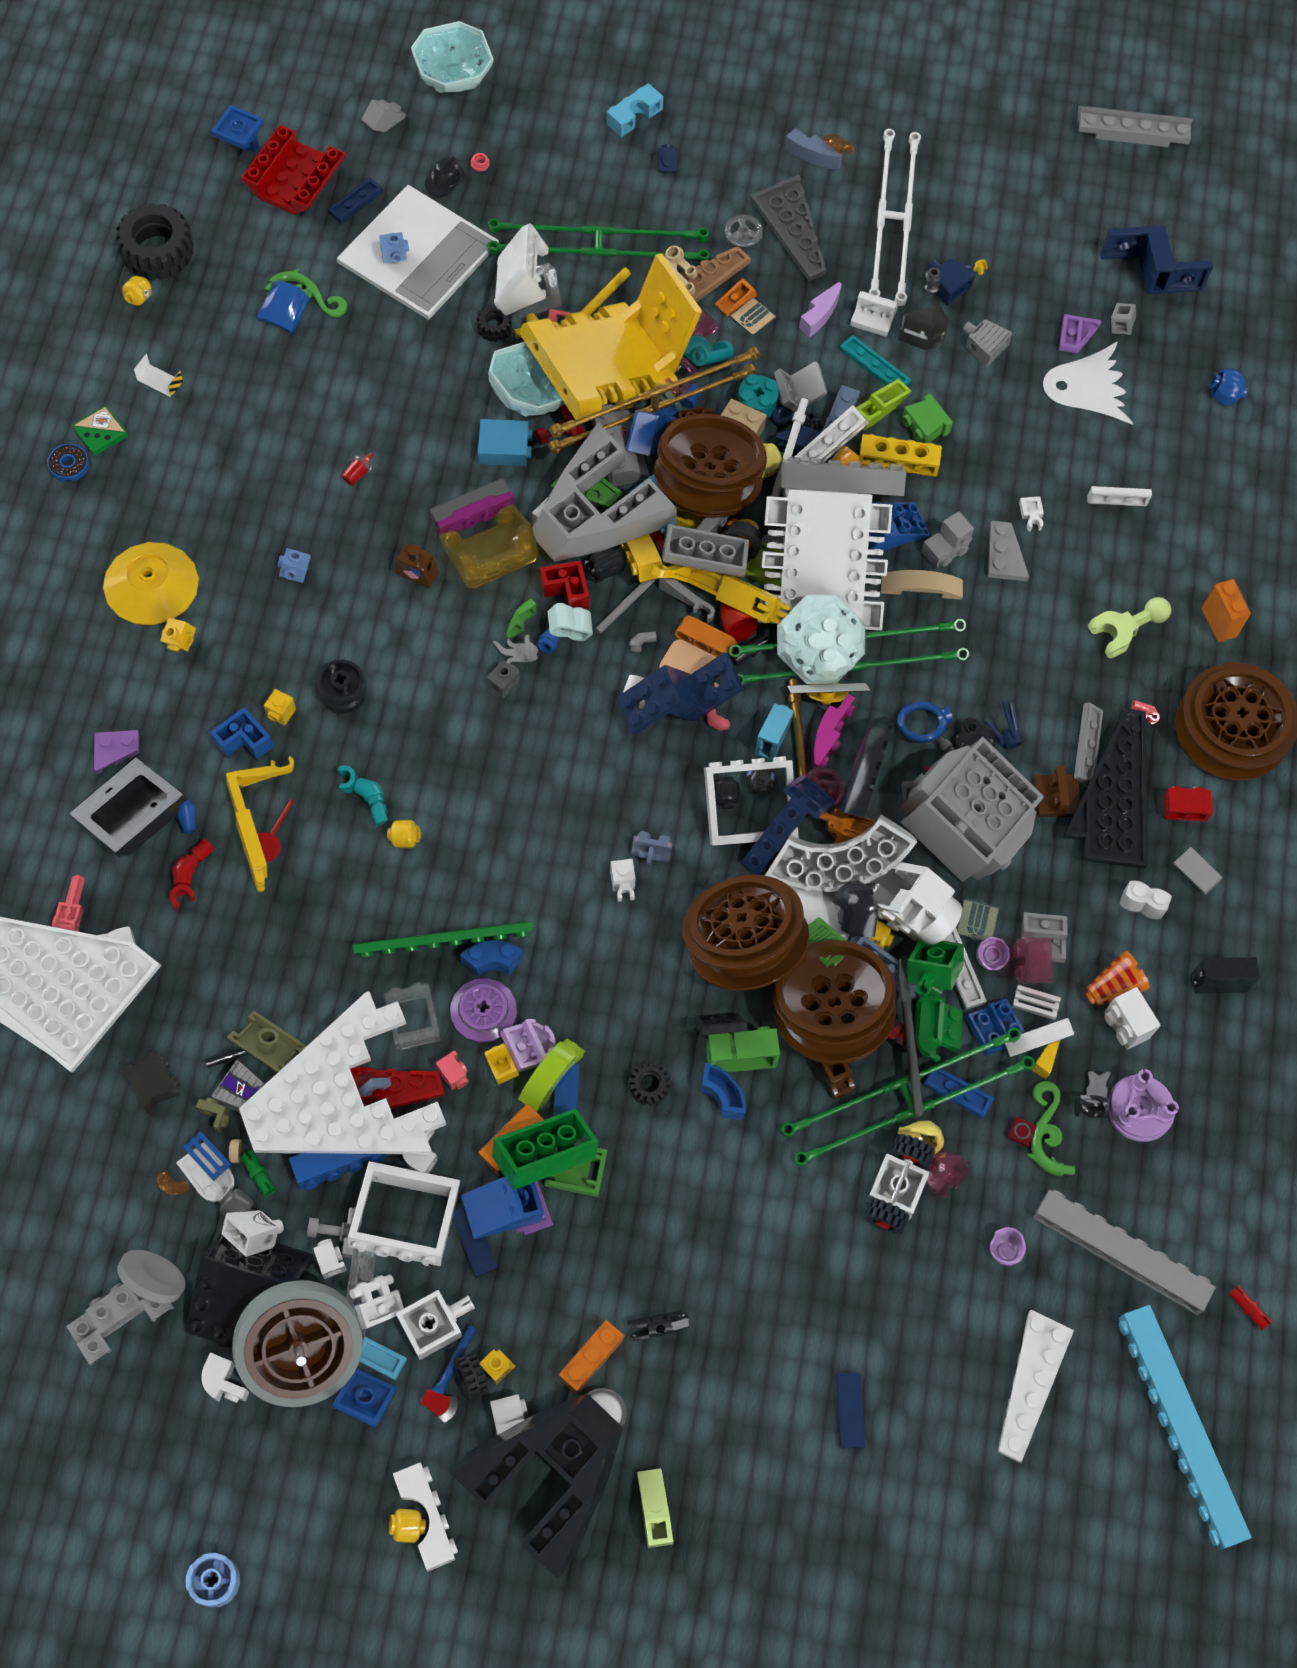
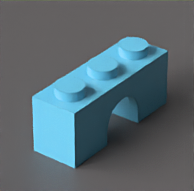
(644, 100)

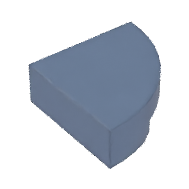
(373, 1084)

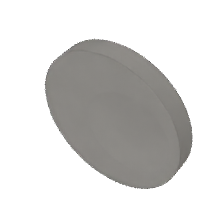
(151, 1276)

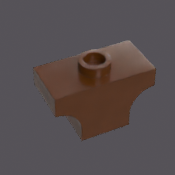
(837, 1077)

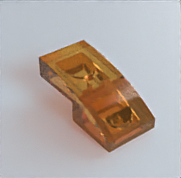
(839, 143)

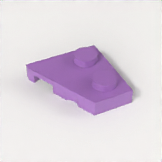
(1076, 332)
(114, 748)

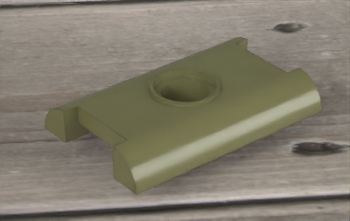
(276, 1051)

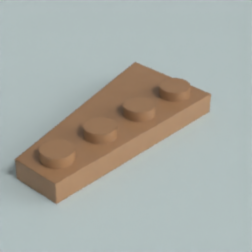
(717, 271)

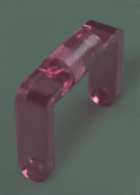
(685, 386)

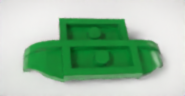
(936, 1024)

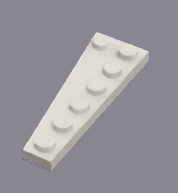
(1037, 1367)

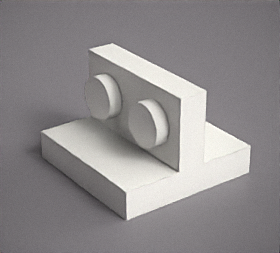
(874, 313)

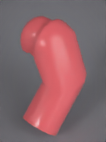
(1152, 715)
(716, 721)

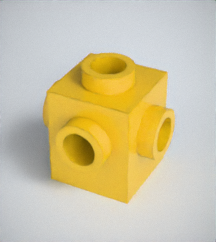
(177, 635)

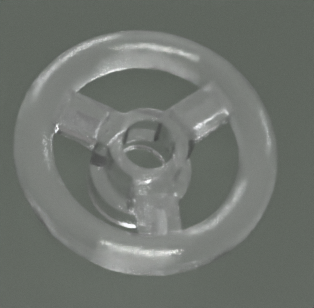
(743, 235)

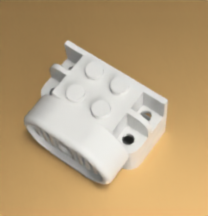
(916, 903)

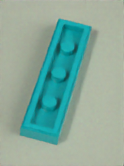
(872, 362)

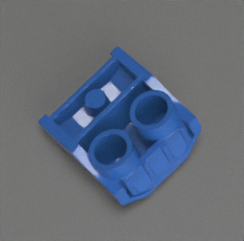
(284, 306)

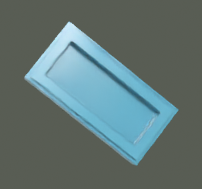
(381, 1358)

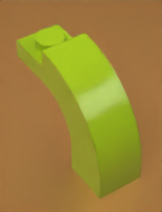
(549, 1073)

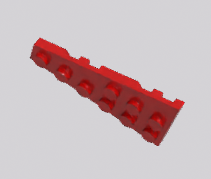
(405, 1088)

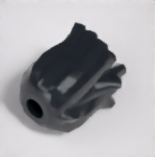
(605, 564)

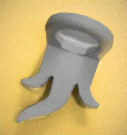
(519, 652)

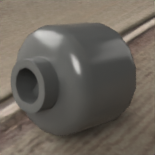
(235, 1201)

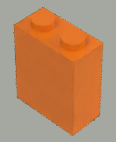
(1226, 610)

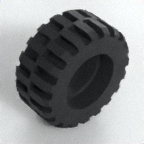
(150, 222)

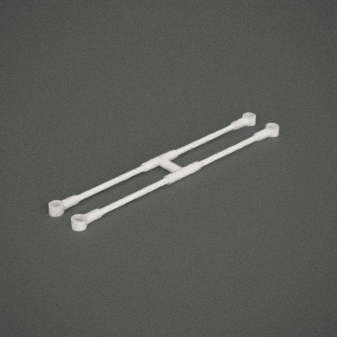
(914, 140)

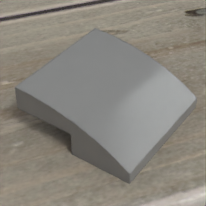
(1047, 926)

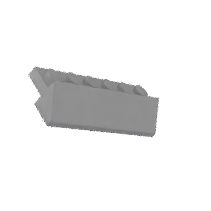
(1134, 126)

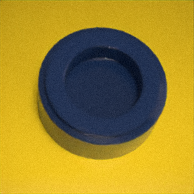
(781, 417)

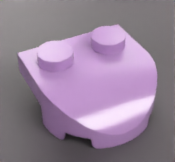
(528, 1043)

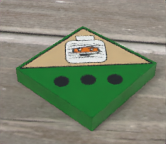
(99, 430)

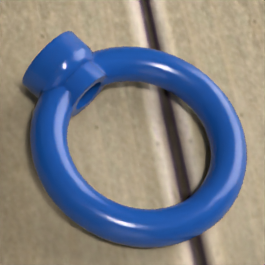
(943, 717)

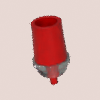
(357, 469)

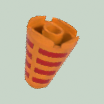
(1116, 980)

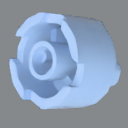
(205, 1568)

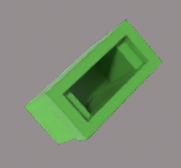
(926, 420)

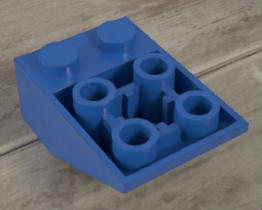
(906, 526)
(500, 1208)

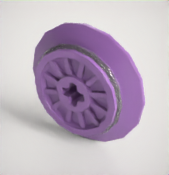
(483, 1026)

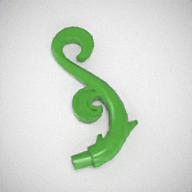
(311, 289)
(1055, 1136)

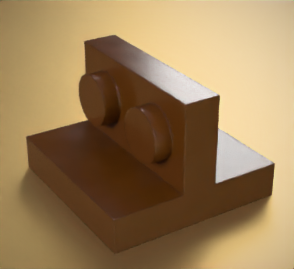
(1059, 792)

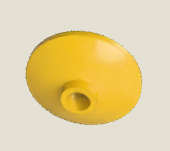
(827, 697)

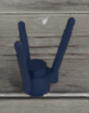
(1012, 736)

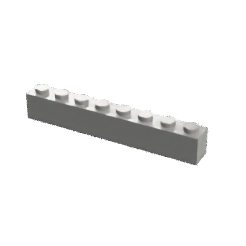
(1124, 1252)

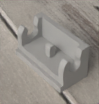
(1198, 870)

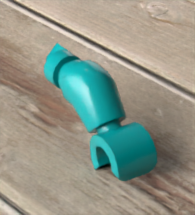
(368, 789)

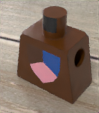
(416, 565)

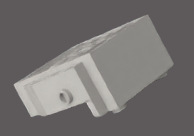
(945, 816)

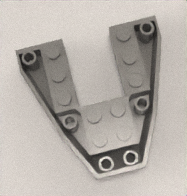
(573, 526)

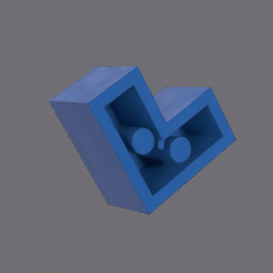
(239, 731)

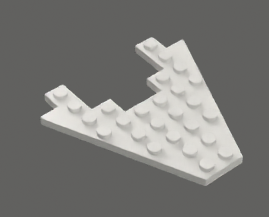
(316, 1102)

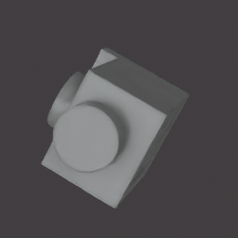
(1123, 318)

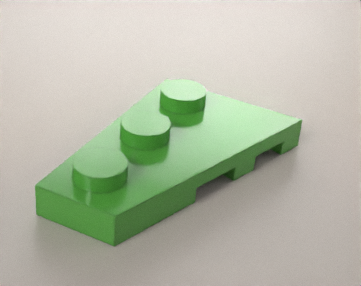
(601, 494)

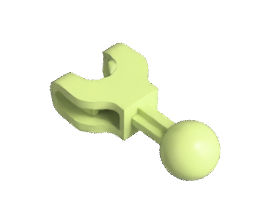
(1125, 626)

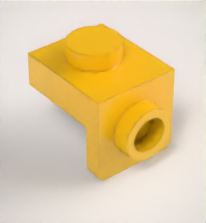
(501, 1063)

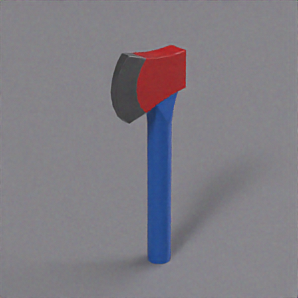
(441, 1405)

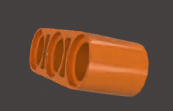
(704, 636)

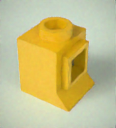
(497, 1365)

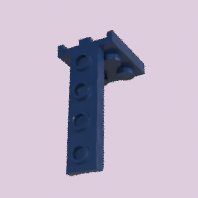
(805, 799)

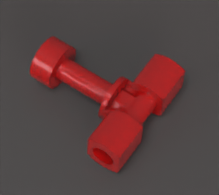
(544, 435)

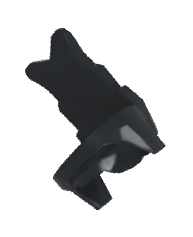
(1096, 1101)

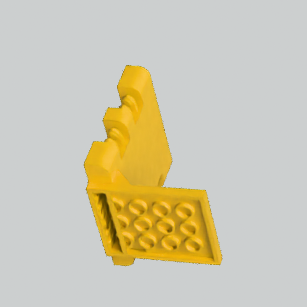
(620, 346)

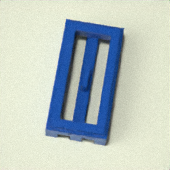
(194, 1142)

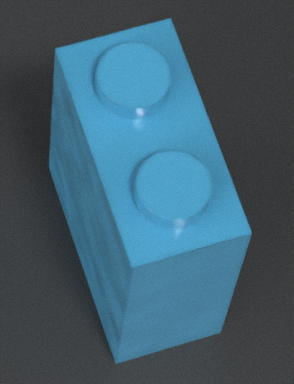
(504, 442)

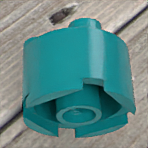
(759, 393)

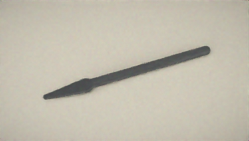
(905, 997)

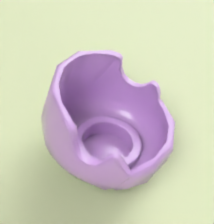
(992, 953)
(1008, 1246)

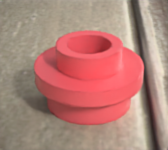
(480, 162)

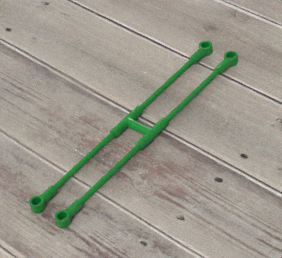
(599, 231)
(865, 664)
(902, 1083)

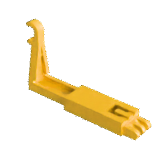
(729, 591)
(244, 819)

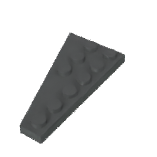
(790, 219)

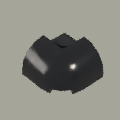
(857, 909)

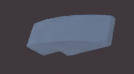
(812, 150)

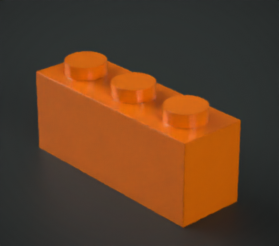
(522, 1119)
(591, 1357)

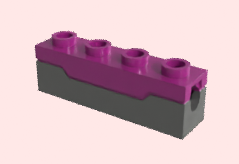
(471, 507)

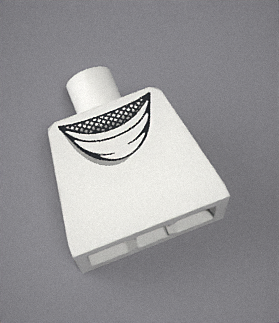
(251, 1231)

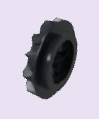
(814, 420)

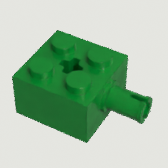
(935, 965)

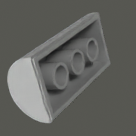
(705, 551)

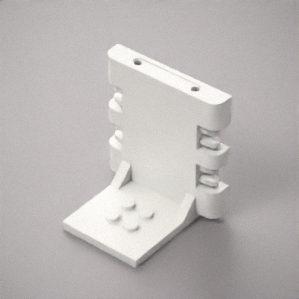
(827, 548)

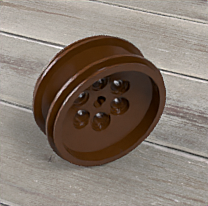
(710, 465)
(836, 1028)

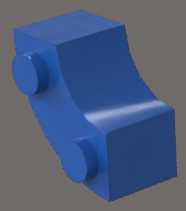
(492, 956)
(724, 1091)

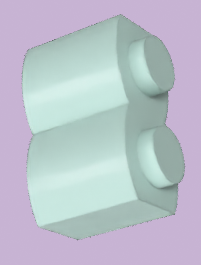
(570, 622)

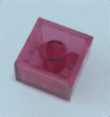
(1033, 960)

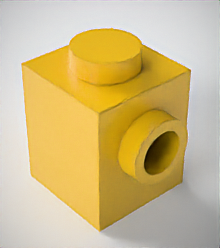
(279, 707)

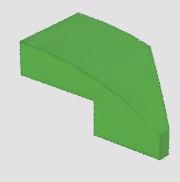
(522, 614)

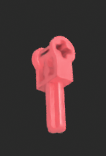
(70, 913)

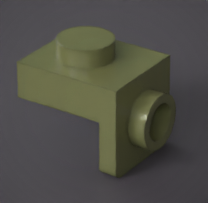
(213, 1108)

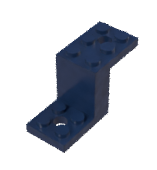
(1156, 259)
(679, 693)

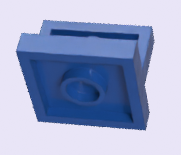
(239, 128)

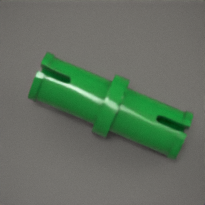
(258, 1173)

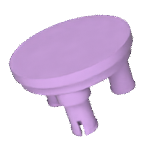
(1141, 1107)

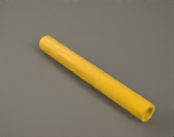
(606, 291)

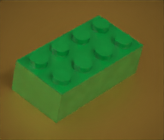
(544, 1149)

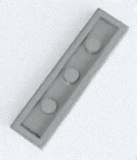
(1088, 743)

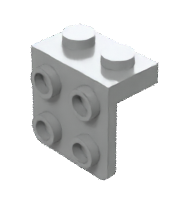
(805, 383)

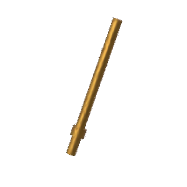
(795, 702)

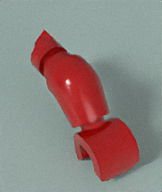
(183, 871)

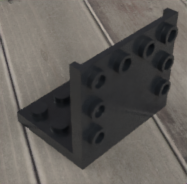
(231, 1281)

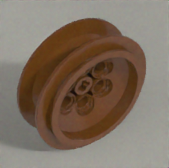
(1206, 735)
(746, 932)

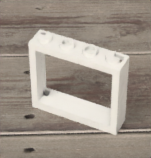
(716, 767)
(411, 1180)

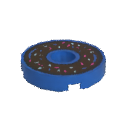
(68, 452)

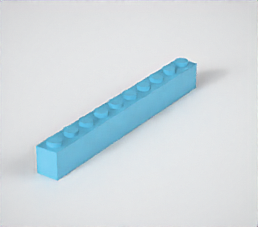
(1184, 1428)

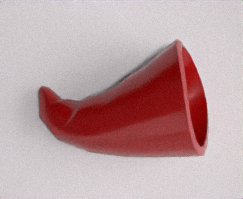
(736, 622)

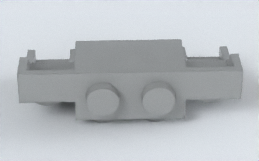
(108, 1315)

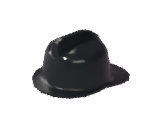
(444, 177)

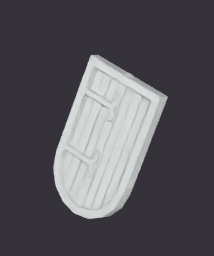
(208, 1189)

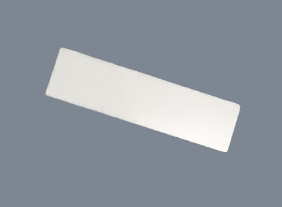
(1040, 1037)

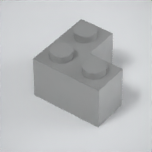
(949, 542)

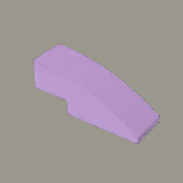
(820, 310)

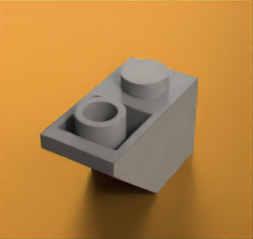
(382, 115)

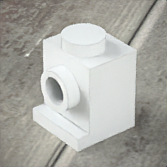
(329, 1258)

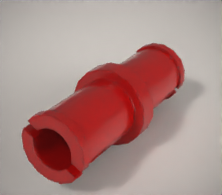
(1250, 1307)

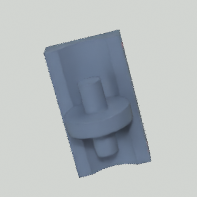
(652, 849)

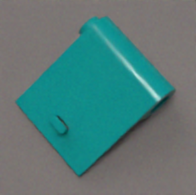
(704, 353)

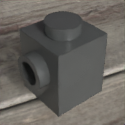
(503, 678)

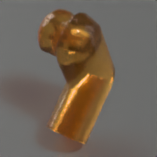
(171, 1187)

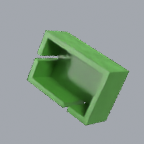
(744, 1050)

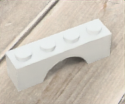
(414, 1486)

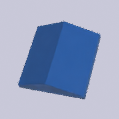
(645, 432)
(365, 1397)

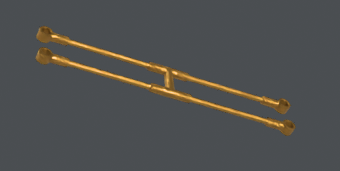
(557, 429)

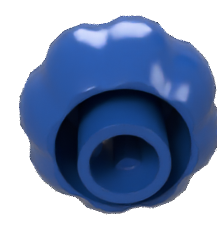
(1228, 387)

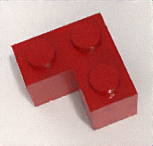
(567, 580)

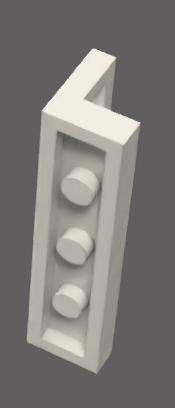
(834, 436)

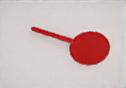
(269, 842)

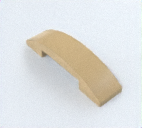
(922, 581)

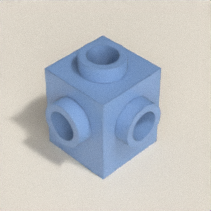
(393, 247)
(294, 565)

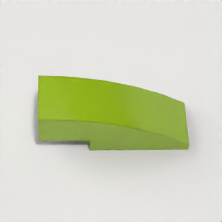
(883, 402)

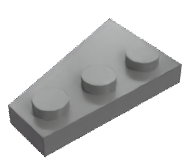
(1004, 554)

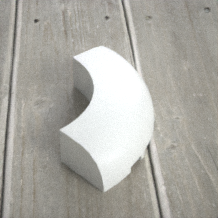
(833, 865)

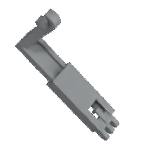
(677, 590)

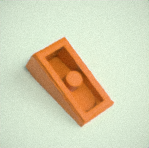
(736, 297)

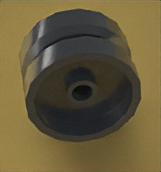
(342, 686)

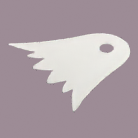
(1088, 384)

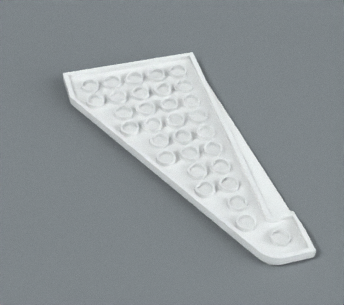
(66, 986)

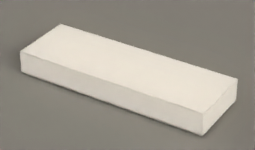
(1119, 496)

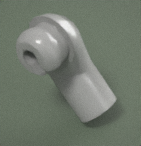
(641, 638)

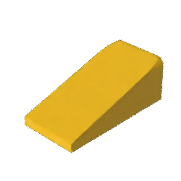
(1045, 1061)

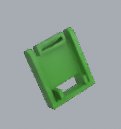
(576, 1178)

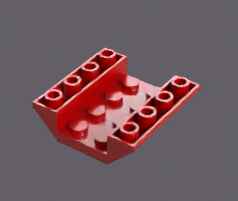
(290, 172)

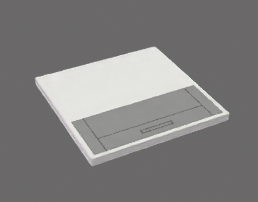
(439, 258)

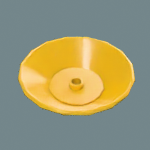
(151, 598)

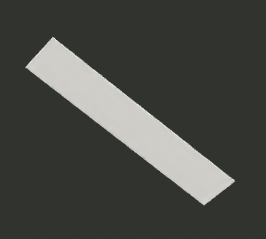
(828, 688)

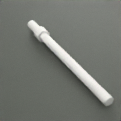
(798, 419)

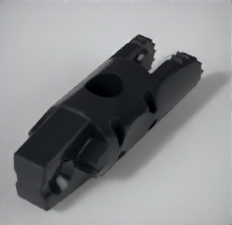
(668, 1324)

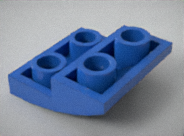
(993, 1022)

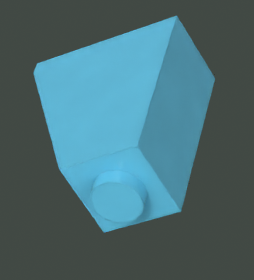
(773, 731)

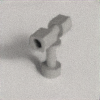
(343, 1232)

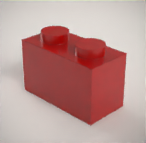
(1187, 804)

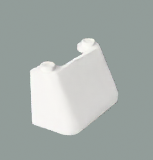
(516, 271)

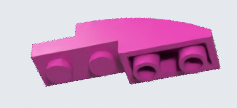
(828, 732)

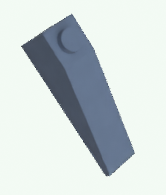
(890, 961)

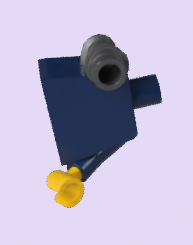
(952, 278)

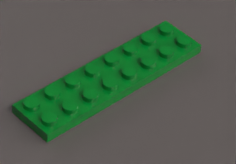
(433, 940)

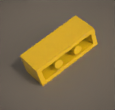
(642, 556)

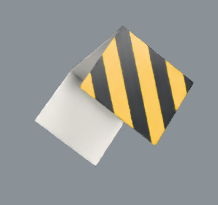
(157, 378)

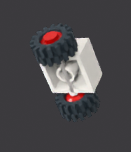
(899, 1184)

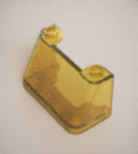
(494, 550)

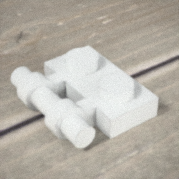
(379, 1309)

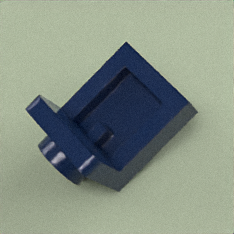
(667, 158)

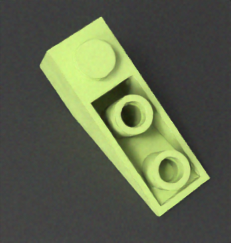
(655, 1508)

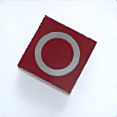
(1021, 1132)

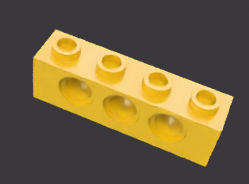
(926, 464)

